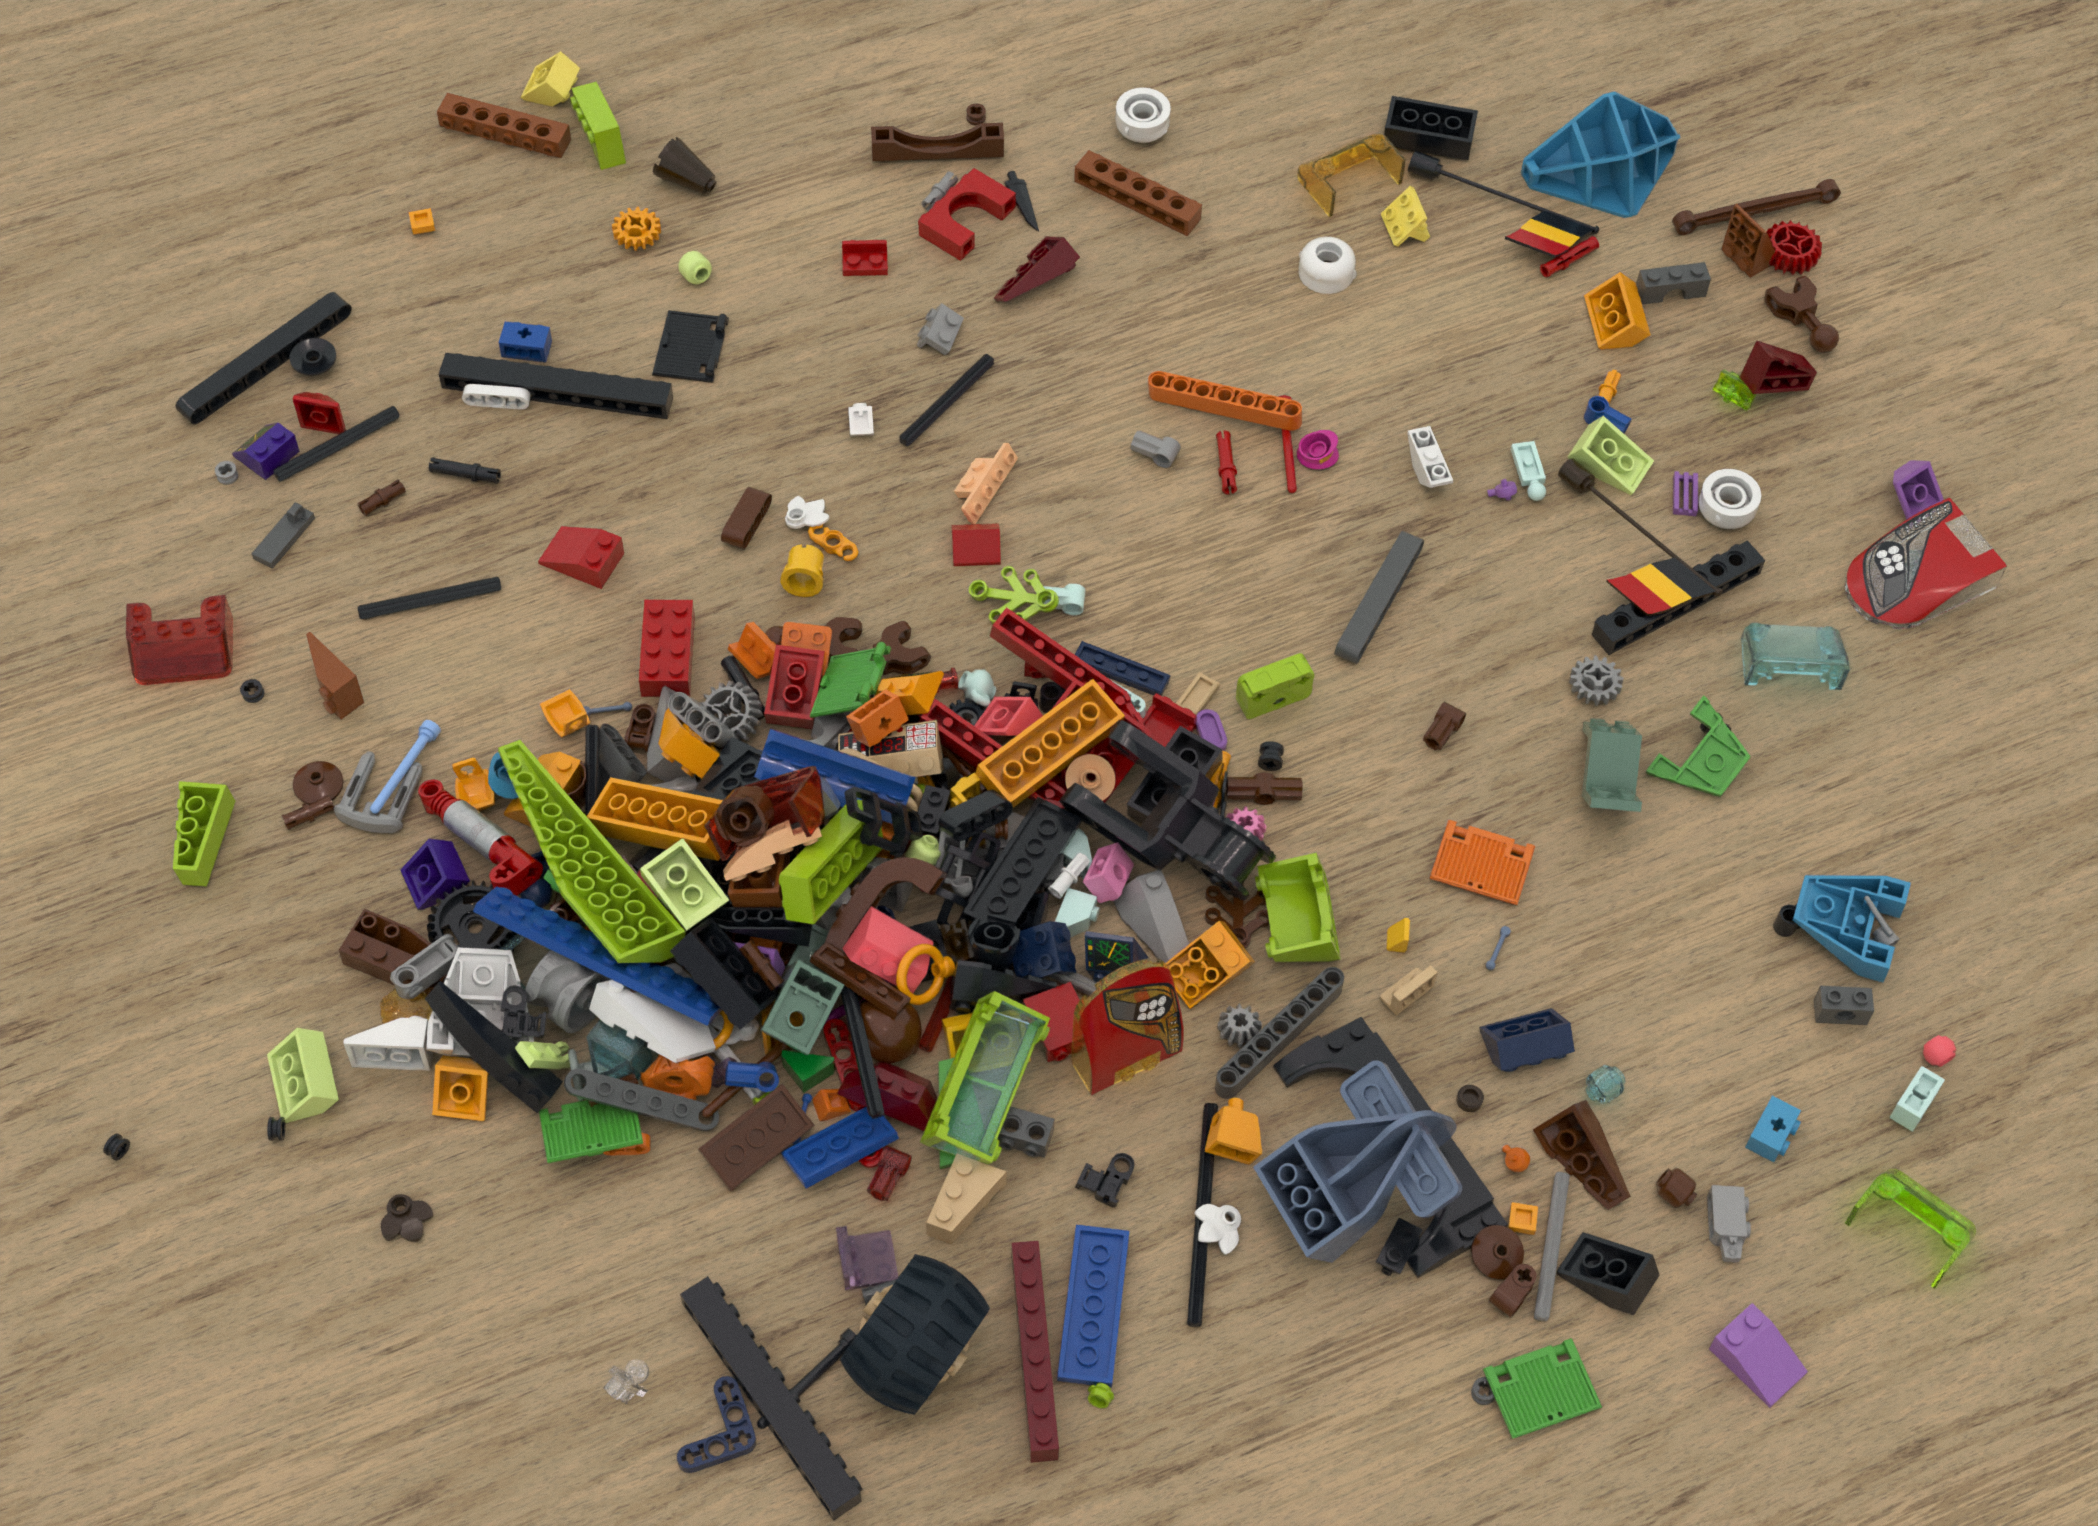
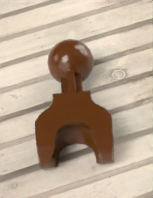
(1801, 308)
(842, 630)
(902, 659)

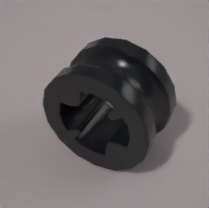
(247, 685)
(276, 1128)
(116, 1146)

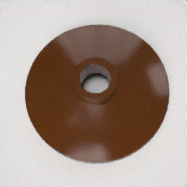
(313, 790)
(1485, 1251)

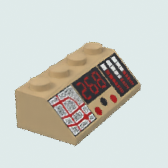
(910, 749)

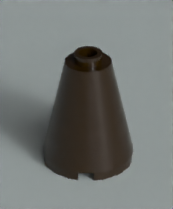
(684, 168)

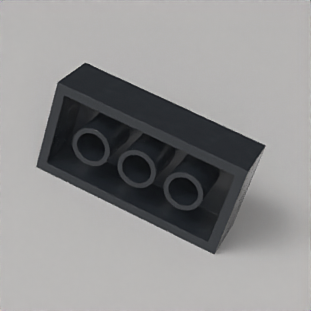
(1430, 127)
(1190, 748)
(724, 973)

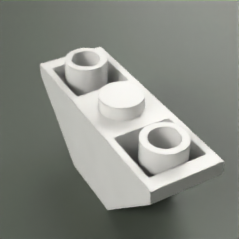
(1427, 458)

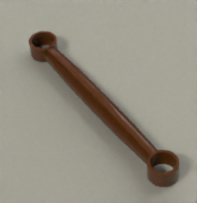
(1825, 191)

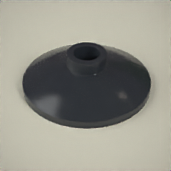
(312, 356)

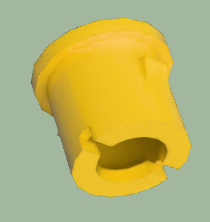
(803, 571)

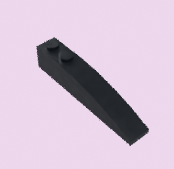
(492, 1049)

